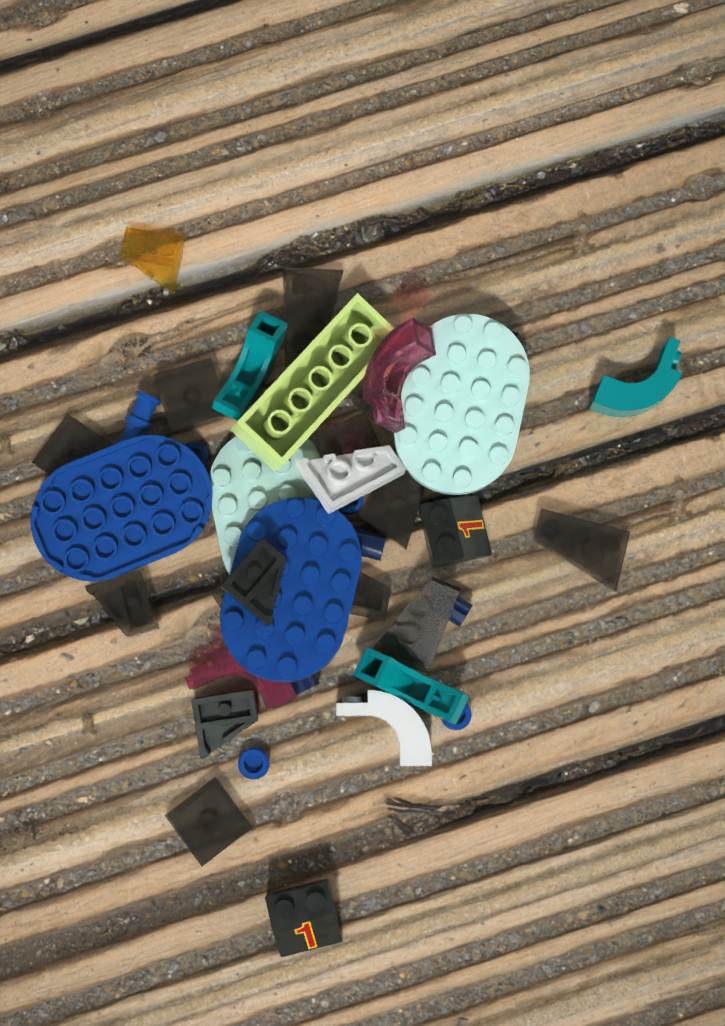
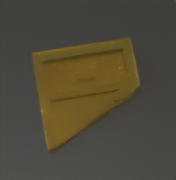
(154, 254)

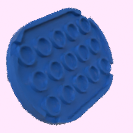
(121, 508)
(312, 595)

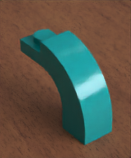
(253, 367)
(631, 399)
(410, 686)

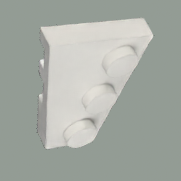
(349, 476)

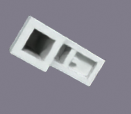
(407, 724)

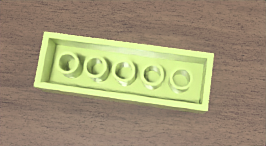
(313, 384)

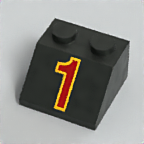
(454, 531)
(303, 917)

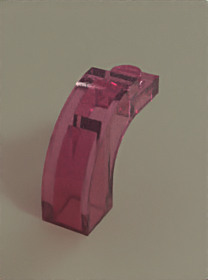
(389, 367)
(224, 665)

